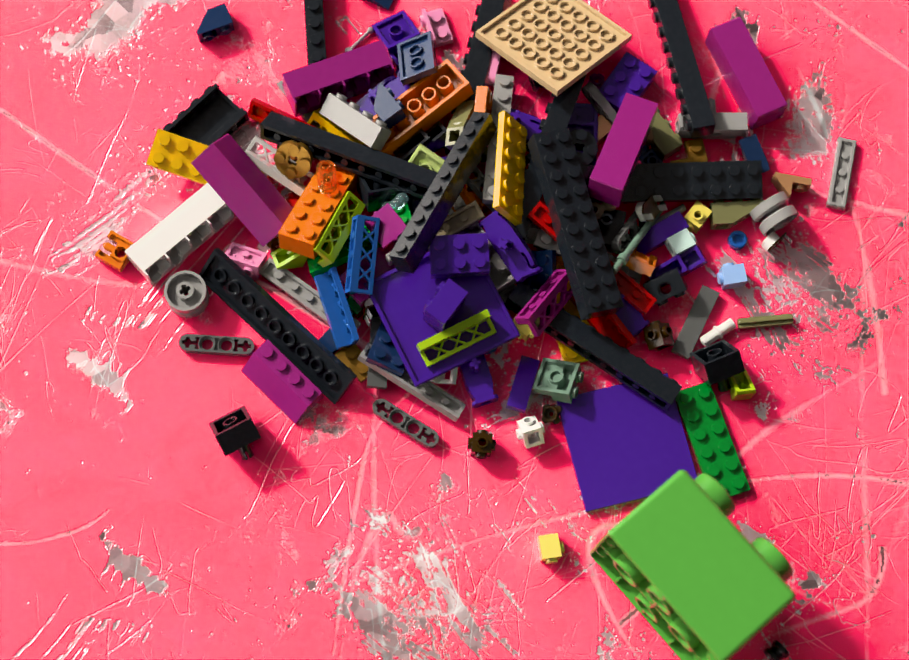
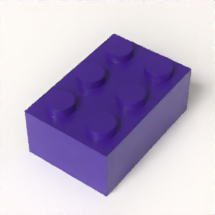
(628, 76)
(459, 256)
(445, 305)

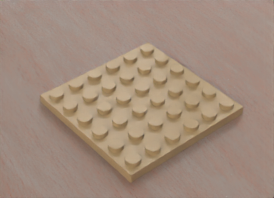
(553, 40)

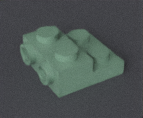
(558, 379)

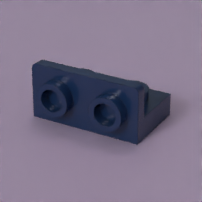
(546, 260)

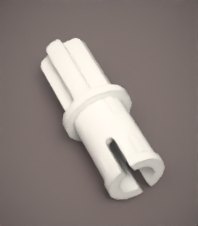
(718, 332)

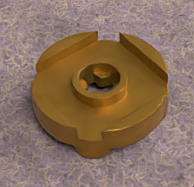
(290, 169)

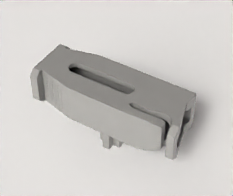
(727, 126)

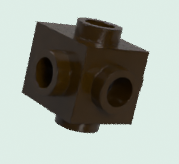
(658, 336)
(477, 450)

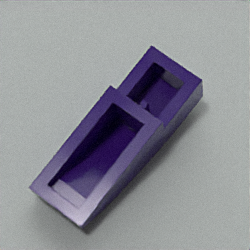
(660, 232)
(687, 262)
(522, 384)

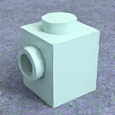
(680, 242)

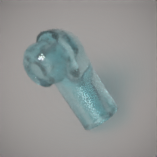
(398, 202)

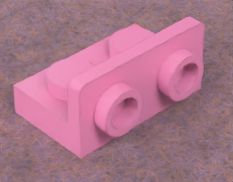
(436, 23)
(247, 259)

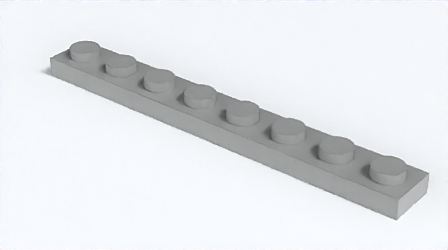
(501, 102)

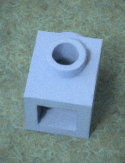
(732, 276)

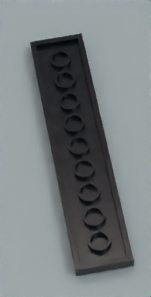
(277, 325)

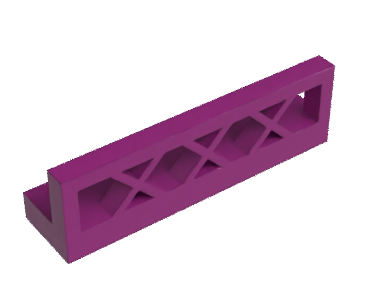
(543, 297)

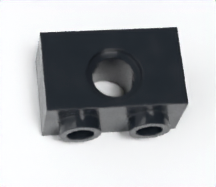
(674, 279)

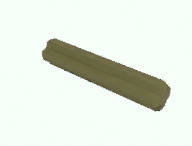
(765, 321)

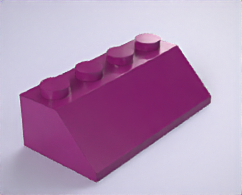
(282, 382)

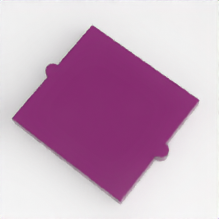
(390, 225)

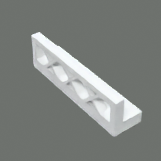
(270, 169)

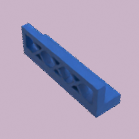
(355, 258)
(336, 309)

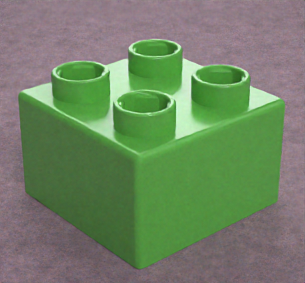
(695, 569)

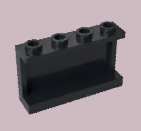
(208, 118)

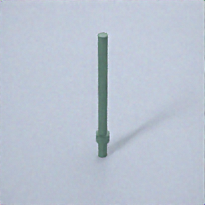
(623, 258)

